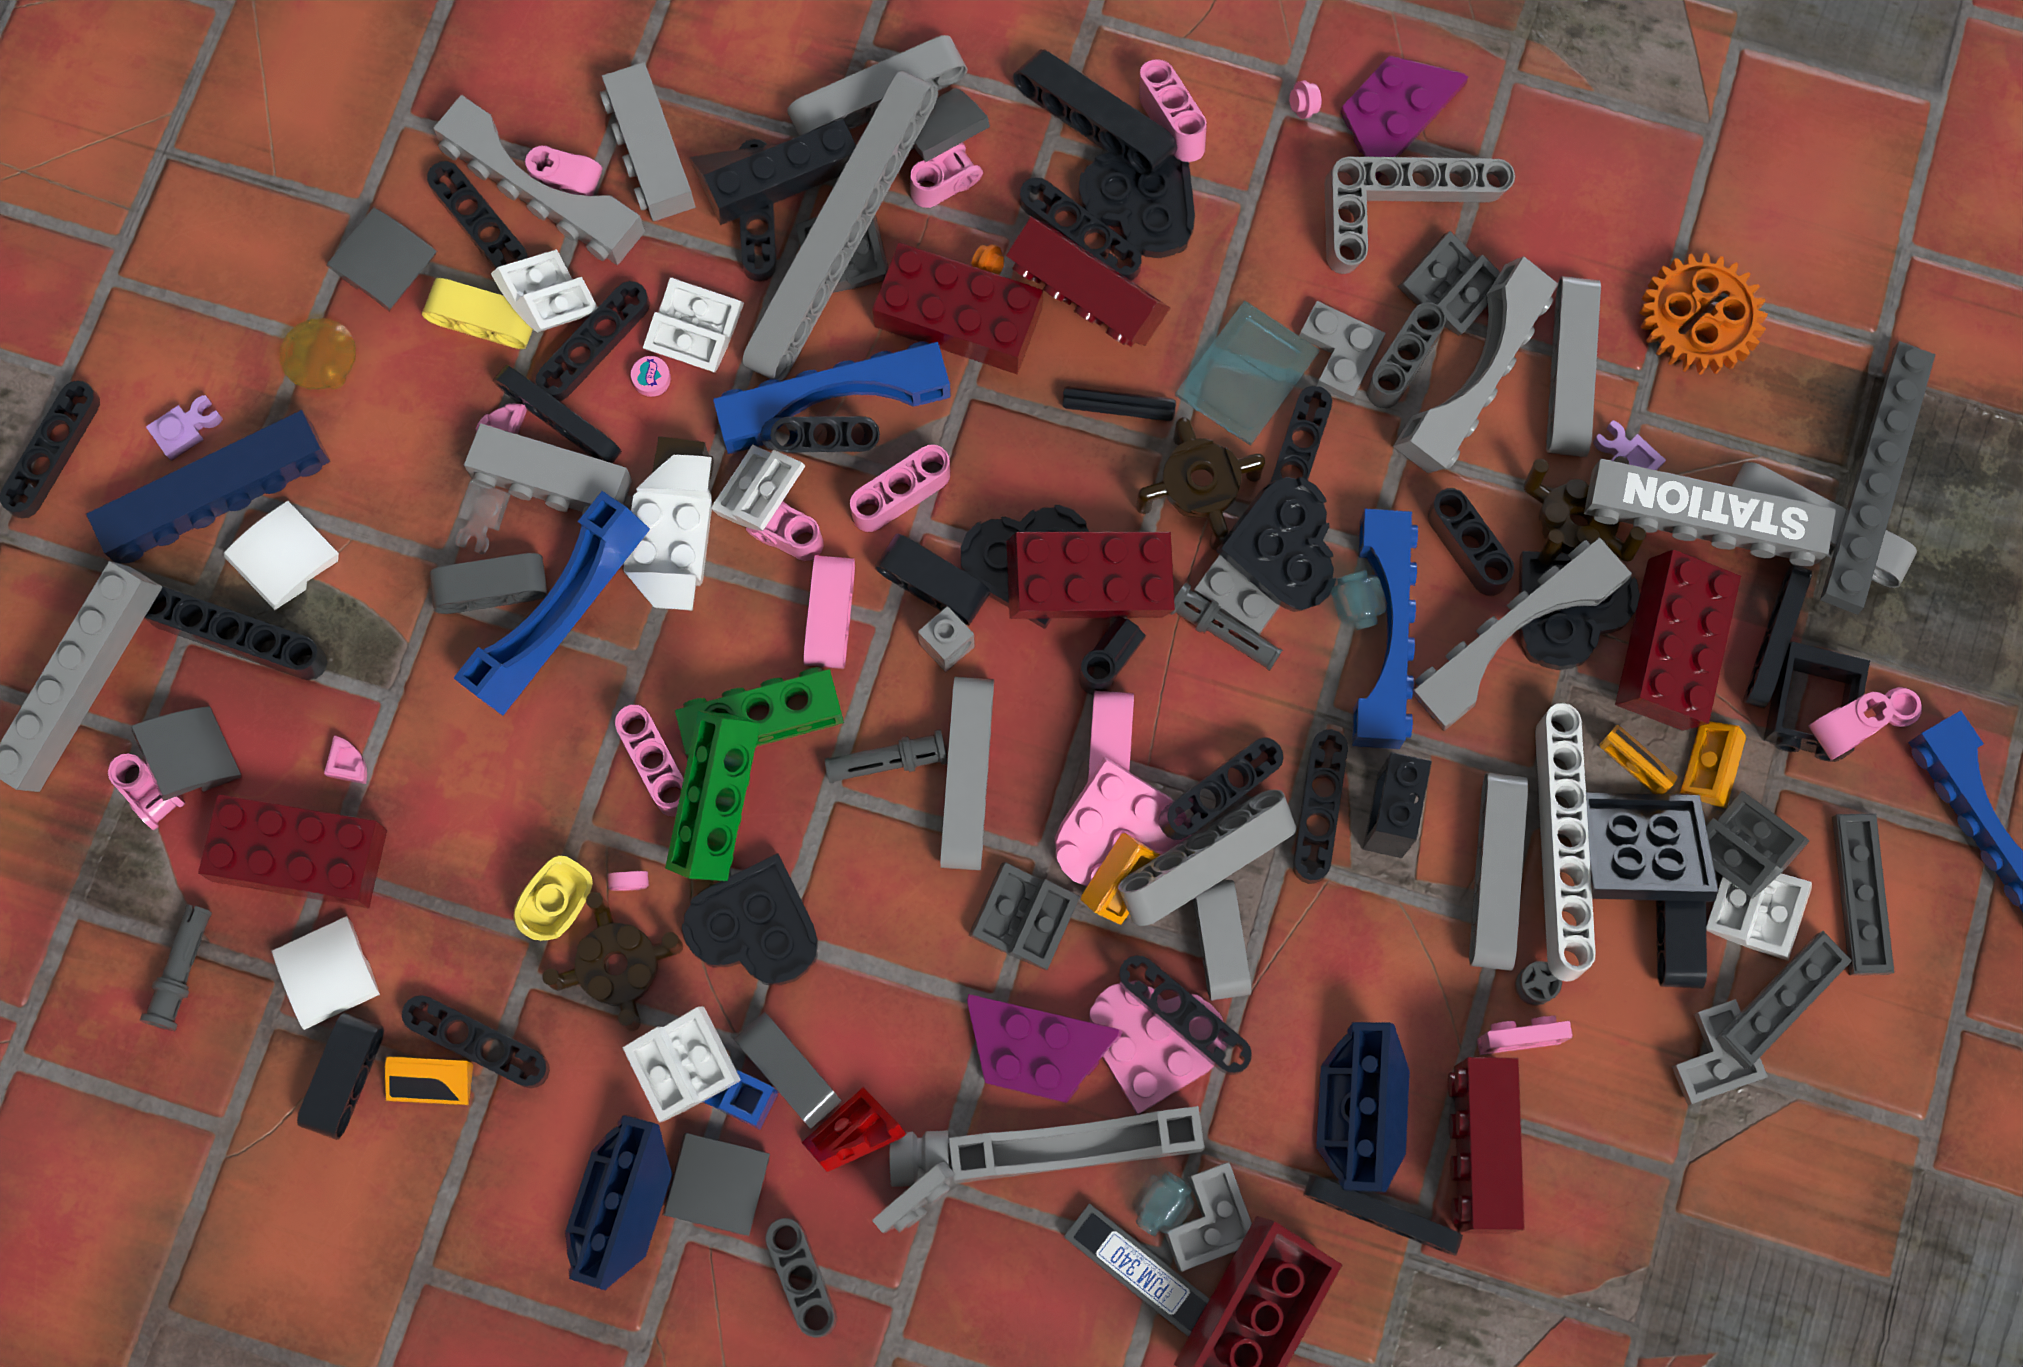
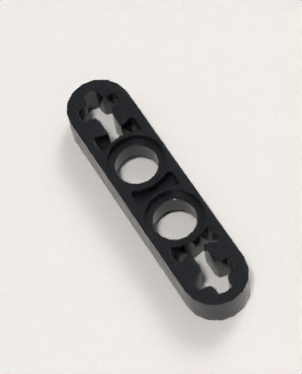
(477, 221)
(1084, 225)
(768, 251)
(598, 345)
(556, 415)
(43, 446)
(1304, 457)
(1777, 636)
(1222, 789)
(1323, 806)
(1189, 1009)
(477, 1038)
(1383, 1215)

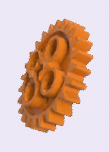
(1727, 337)

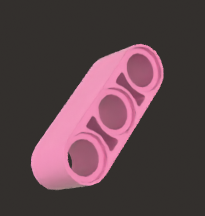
(1173, 109)
(907, 471)
(829, 612)
(1111, 729)
(641, 746)

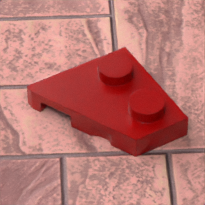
(853, 1132)

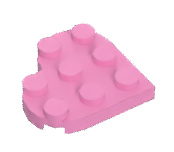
(1106, 808)
(1149, 1056)

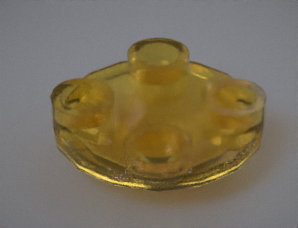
(318, 354)

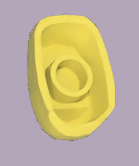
(552, 899)

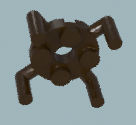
(1201, 500)
(1558, 528)
(596, 949)

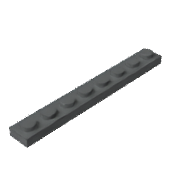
(1877, 478)

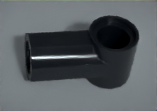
(1111, 654)

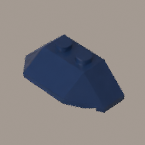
(1364, 1107)
(617, 1203)

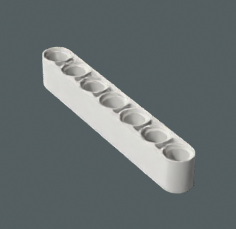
(1560, 858)

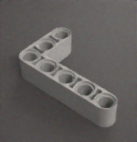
(1401, 188)

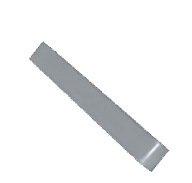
(840, 226)

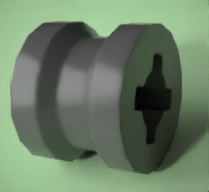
(1543, 981)

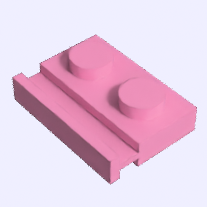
(1542, 1033)

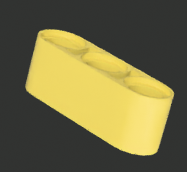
(475, 313)

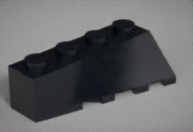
(763, 175)

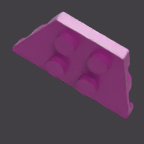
(1398, 105)
(1036, 1048)

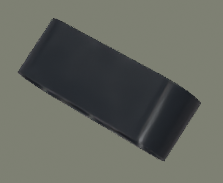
(838, 434)
(1470, 523)
(932, 578)
(1681, 943)
(340, 1076)

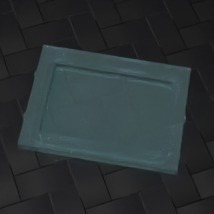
(1247, 372)

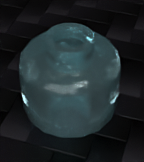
(1359, 599)
(1162, 1203)

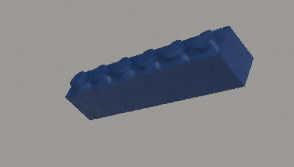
(208, 488)

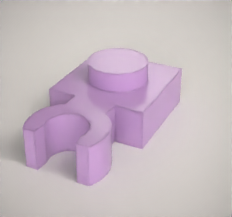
(179, 430)
(1636, 451)

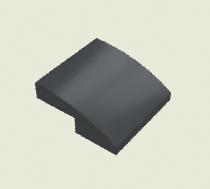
(949, 124)
(381, 258)
(867, 263)
(1453, 280)
(185, 752)
(1752, 845)
(1024, 916)
(716, 1184)

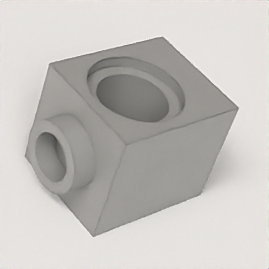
(946, 639)

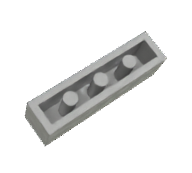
(648, 142)
(543, 470)

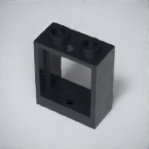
(1820, 663)
(1393, 811)

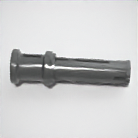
(1265, 655)
(905, 754)
(172, 985)

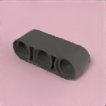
(1410, 339)
(488, 583)
(787, 1070)
(785, 1264)

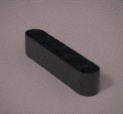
(1095, 112)
(246, 643)

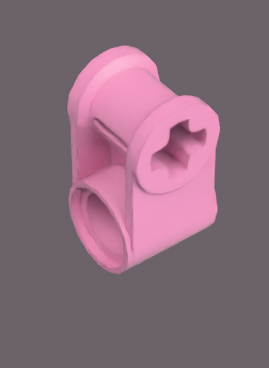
(564, 170)
(950, 174)
(783, 530)
(1849, 726)
(142, 792)

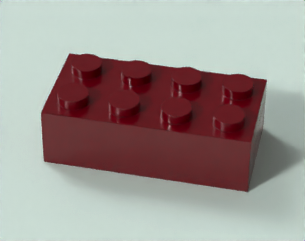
(1087, 281)
(958, 308)
(1090, 575)
(1678, 640)
(293, 851)
(1487, 1146)
(1261, 1301)

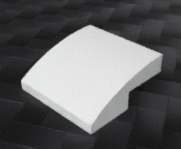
(544, 291)
(693, 325)
(757, 488)
(281, 555)
(1766, 921)
(325, 972)
(681, 1064)

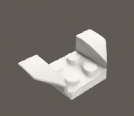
(674, 551)

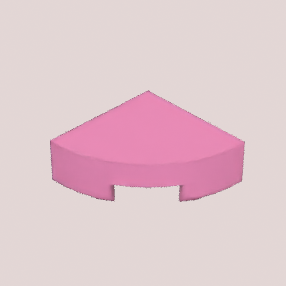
(505, 418)
(345, 762)

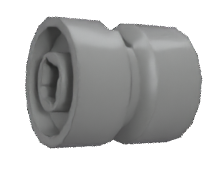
(916, 1156)

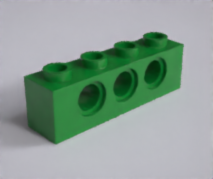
(781, 722)
(712, 796)

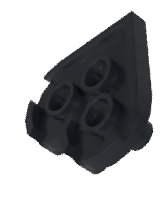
(1151, 210)
(1282, 544)
(986, 547)
(1570, 634)
(753, 922)

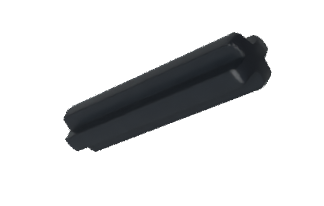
(1118, 403)

